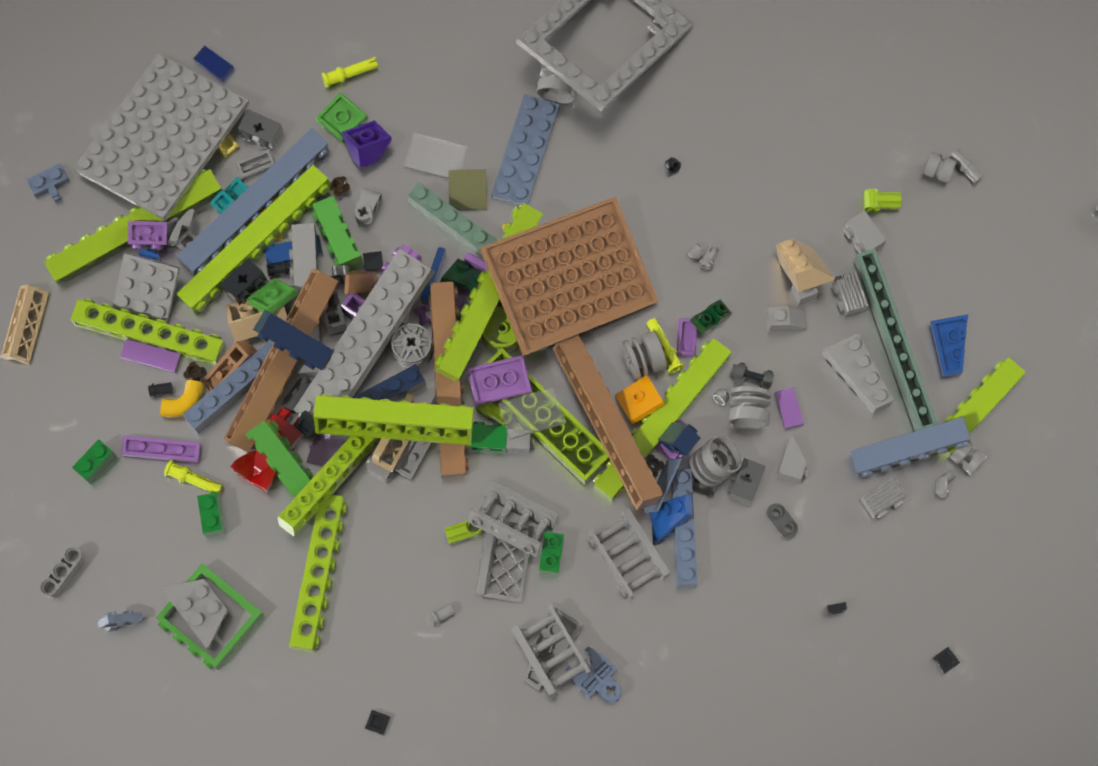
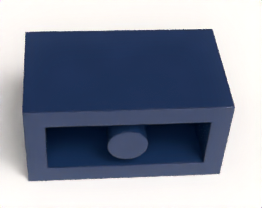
(679, 438)

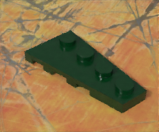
(462, 275)

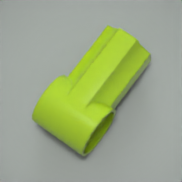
(876, 200)
(491, 411)
(461, 532)

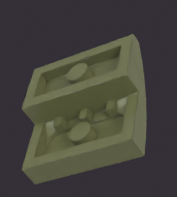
(468, 189)

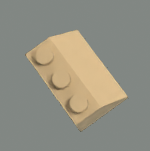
(802, 265)
(244, 318)

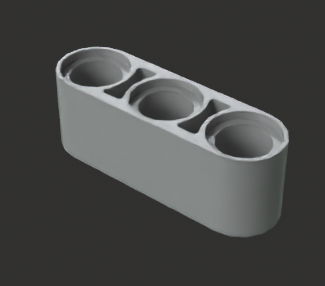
(61, 582)

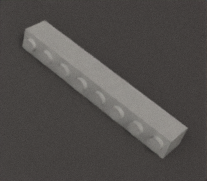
(304, 259)

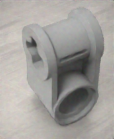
(368, 203)

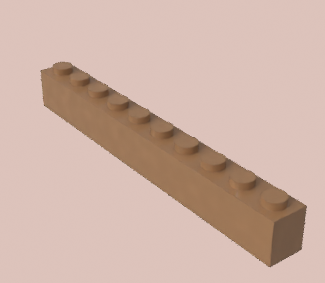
(278, 365)
(447, 391)
(608, 422)

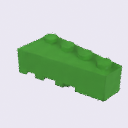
(337, 234)
(280, 456)

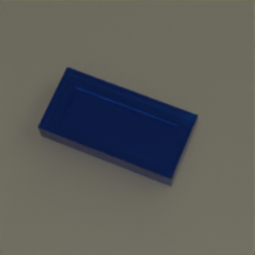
(213, 63)

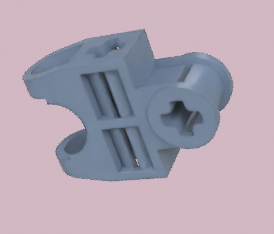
(601, 682)

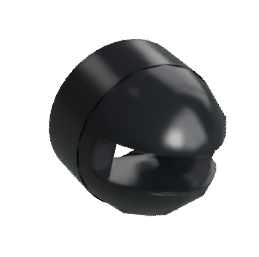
(676, 165)

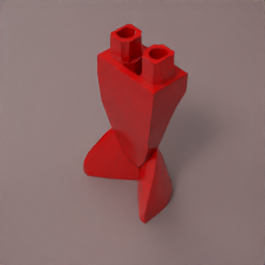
(254, 466)

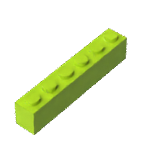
(988, 395)

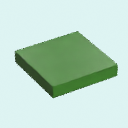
(340, 116)
(272, 296)

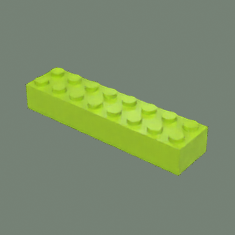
(393, 419)
(568, 442)

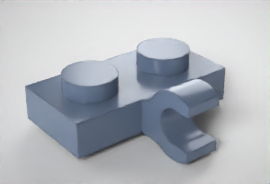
(48, 181)
(112, 621)

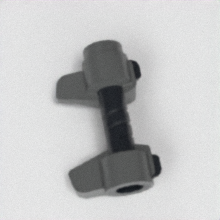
(741, 372)

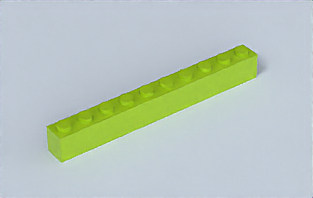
(113, 237)
(255, 238)
(481, 306)
(677, 401)

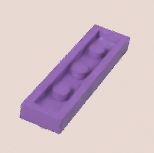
(161, 449)

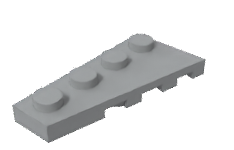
(573, 628)

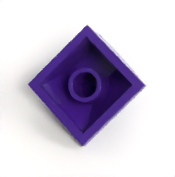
(366, 143)

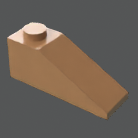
(360, 281)
(228, 363)

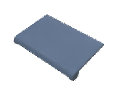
(664, 482)

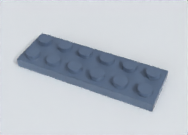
(525, 150)

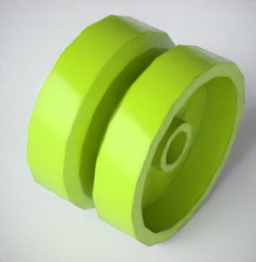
(497, 339)

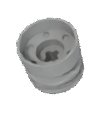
(553, 88)
(644, 354)
(411, 355)
(749, 407)
(715, 461)

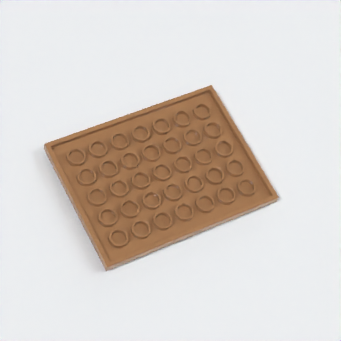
(568, 275)

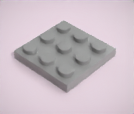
(146, 286)

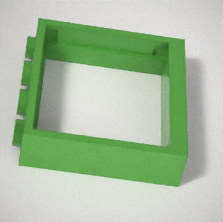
(255, 617)

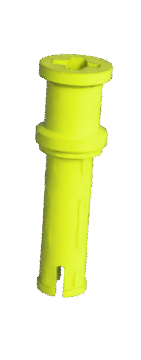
(342, 74)
(672, 360)
(184, 475)

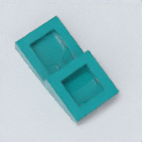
(229, 195)

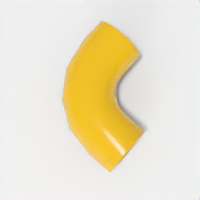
(177, 407)

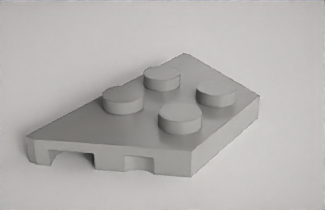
(198, 607)

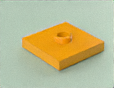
(639, 399)

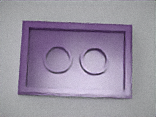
(499, 380)

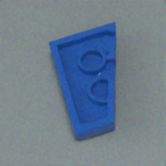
(949, 341)
(671, 514)

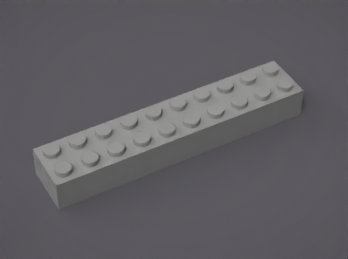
(369, 330)

